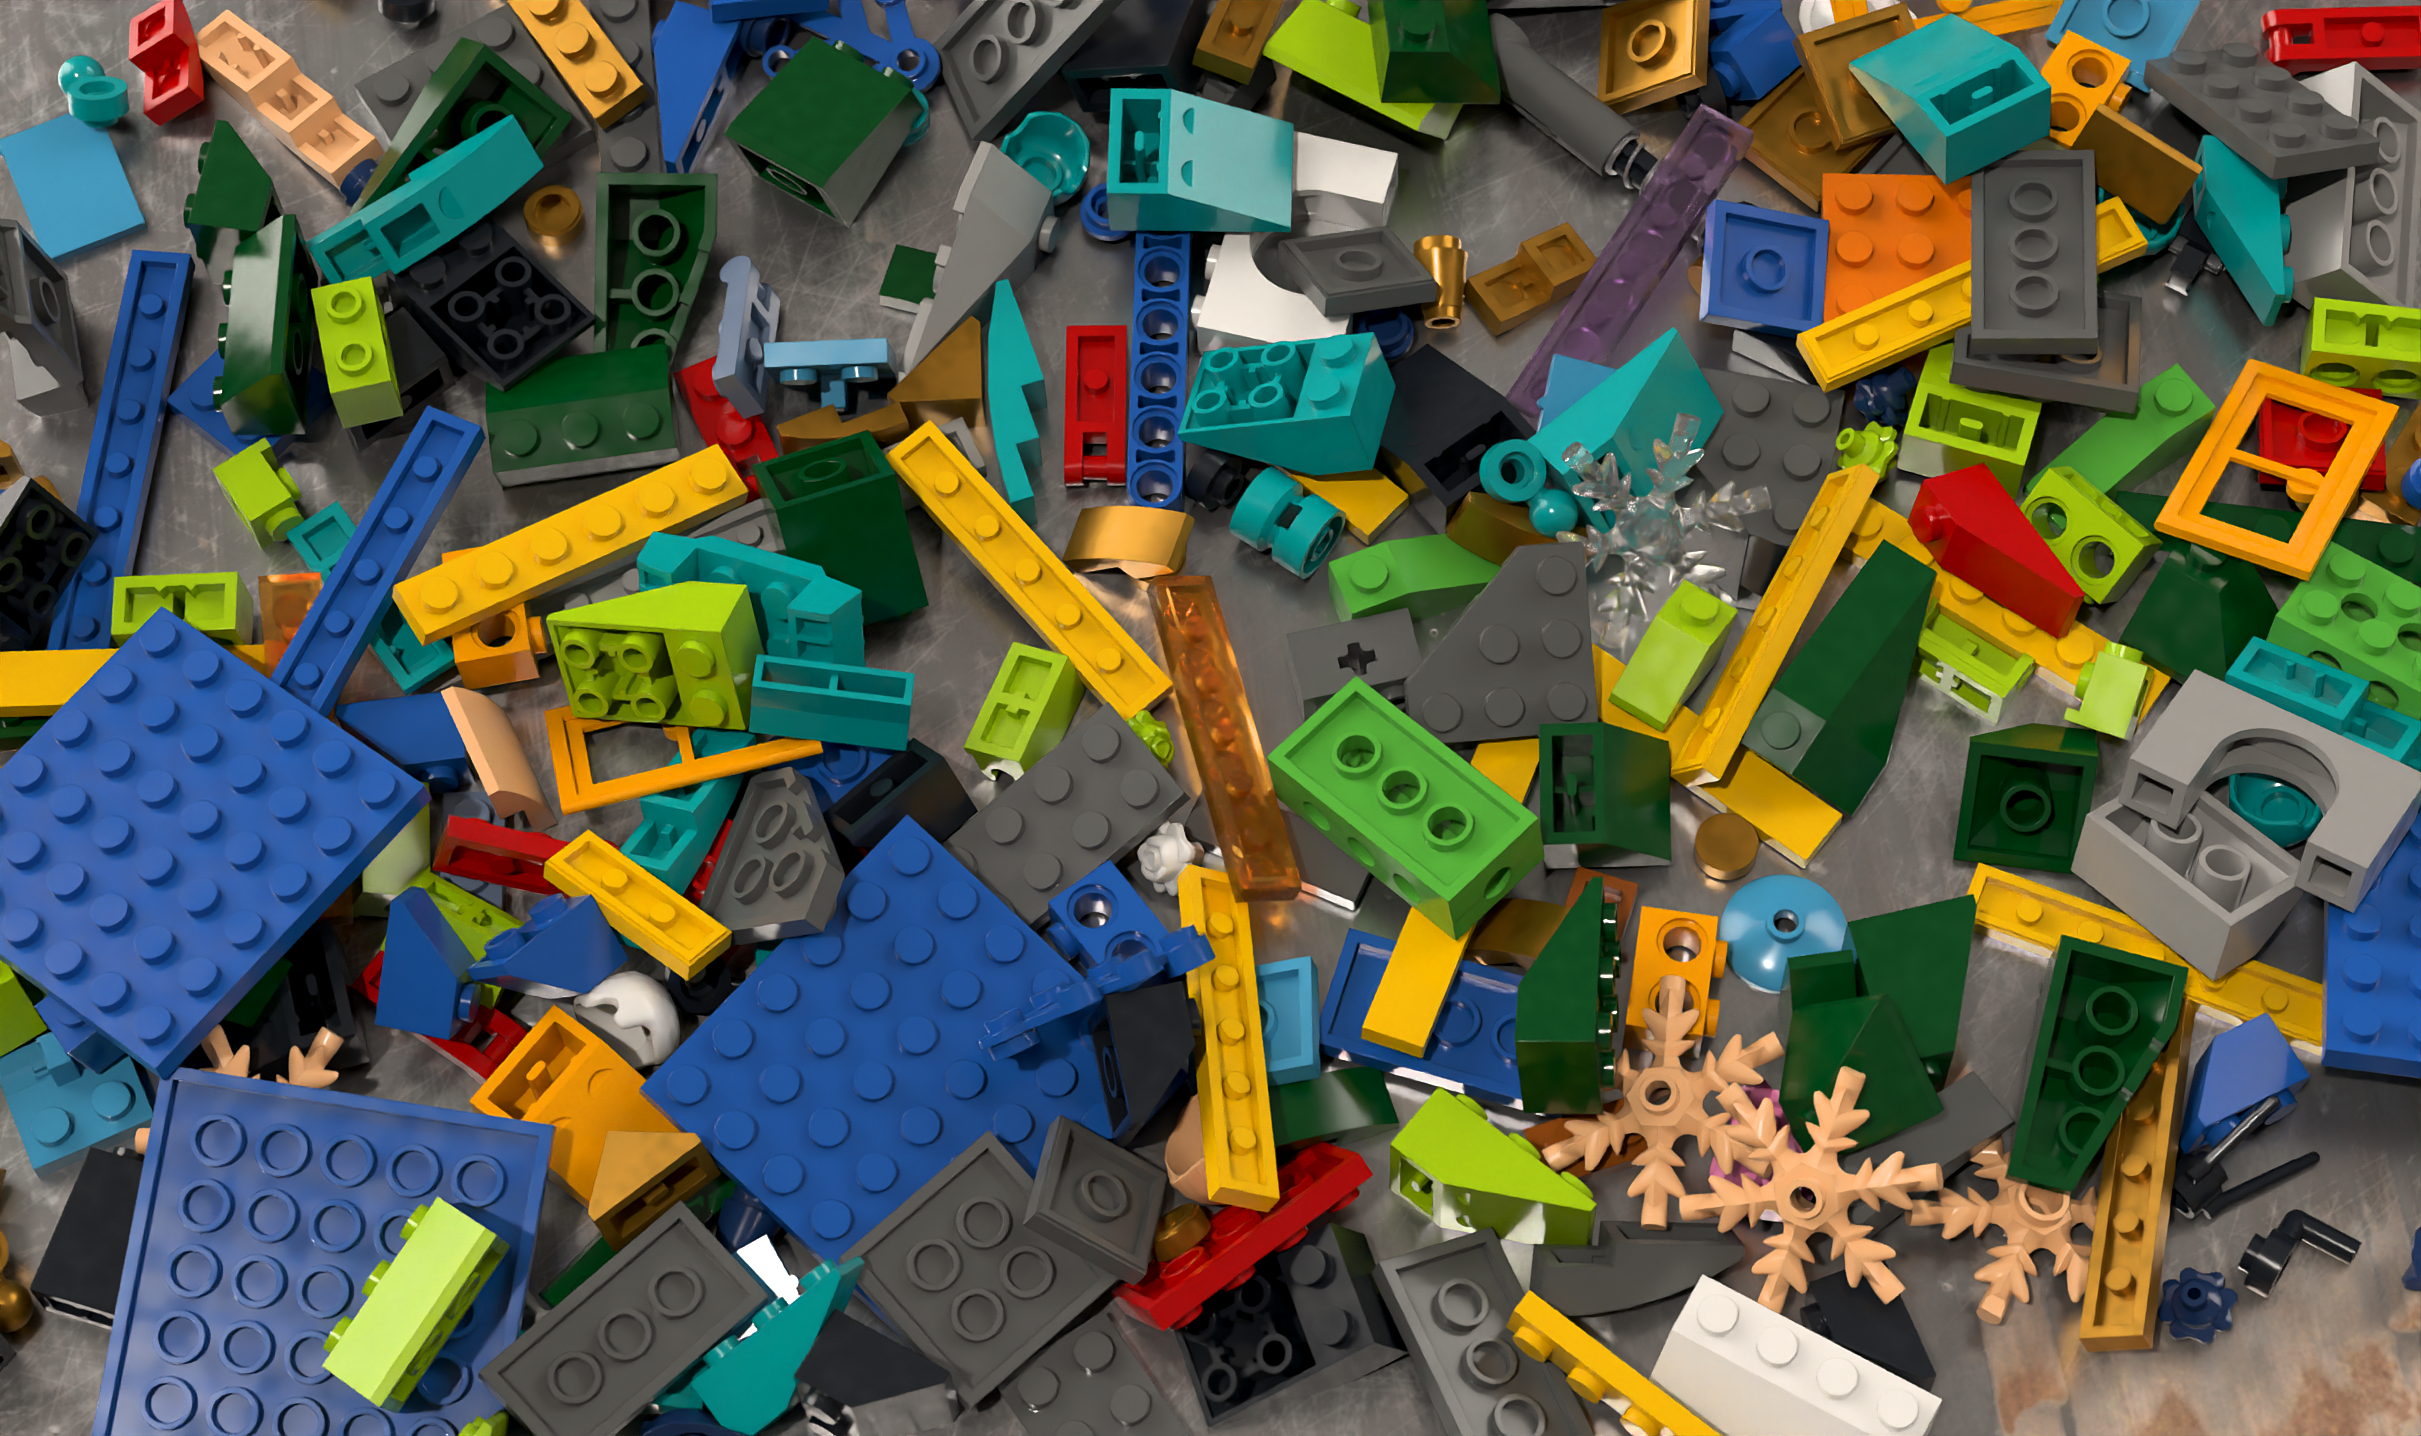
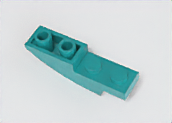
(430, 208)

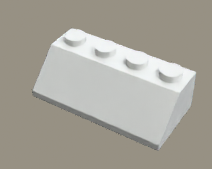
(1771, 1377)

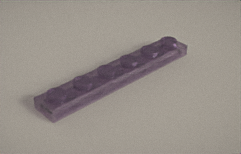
(1639, 251)

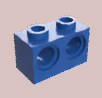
(1127, 932)

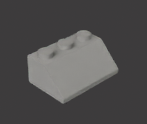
(2201, 889)

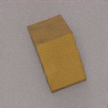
(947, 382)
(644, 1178)

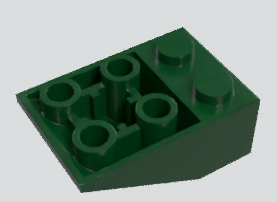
(1571, 1011)

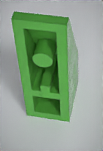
(2132, 447)
(1410, 573)

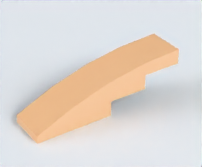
(283, 99)

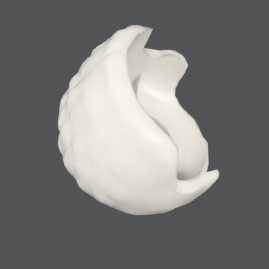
(631, 1017)

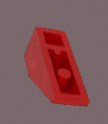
(1991, 545)

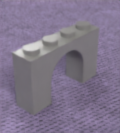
(2226, 731)

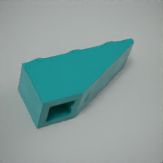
(2244, 225)
(753, 1379)

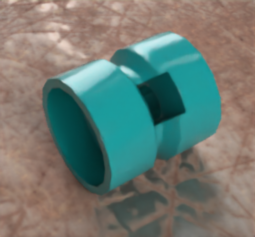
(1280, 518)

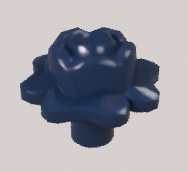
(1883, 396)
(2197, 1306)

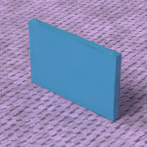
(71, 186)

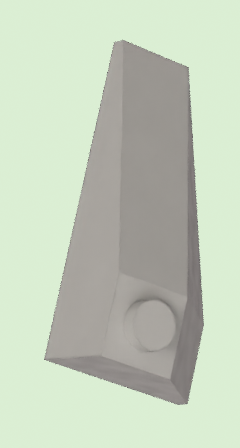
(998, 236)

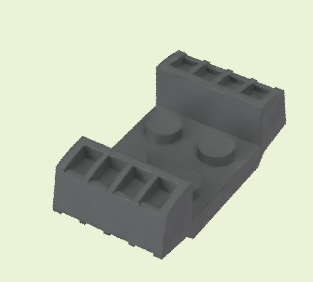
(38, 325)

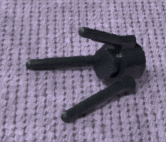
(2200, 1176)

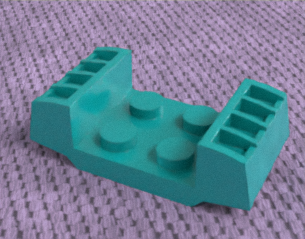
(792, 600)

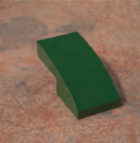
(1338, 1105)

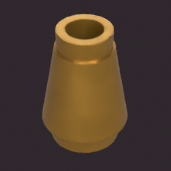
(1447, 265)

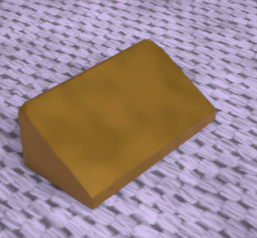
(2136, 164)

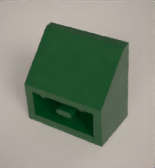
(230, 200)
(1603, 796)

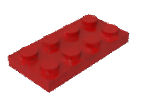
(1308, 1183)

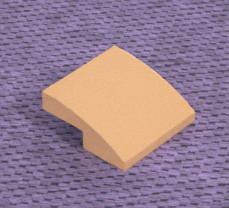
(498, 757)

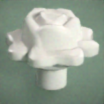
(1166, 855)

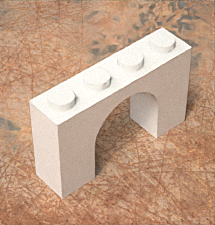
(1329, 184)

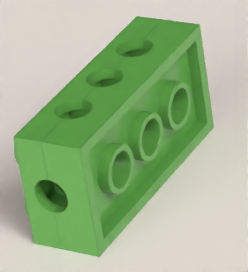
(2358, 623)
(1406, 807)

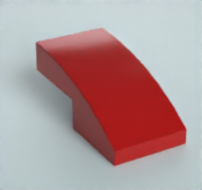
(168, 54)

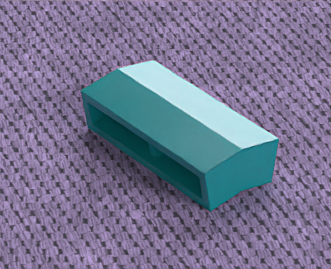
(831, 702)

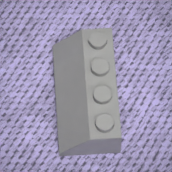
(2359, 223)

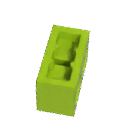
(2363, 346)
(357, 352)
(2090, 521)
(209, 602)

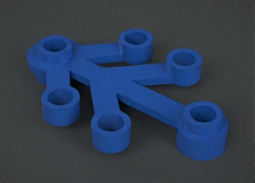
(855, 31)
(1013, 1032)

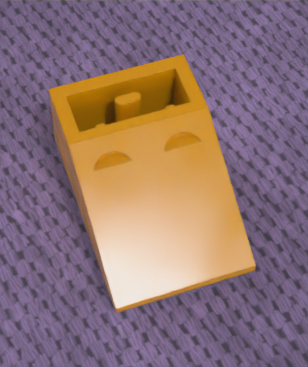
(579, 1086)

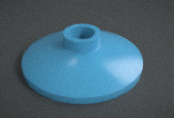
(1757, 948)

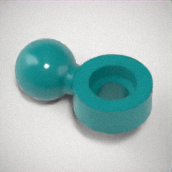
(91, 94)
(1549, 508)

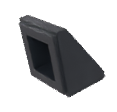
(1759, 567)

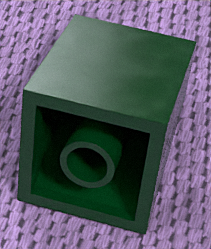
(826, 128)
(845, 513)
(1923, 966)

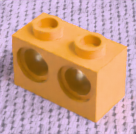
(2077, 62)
(512, 662)
(1658, 932)

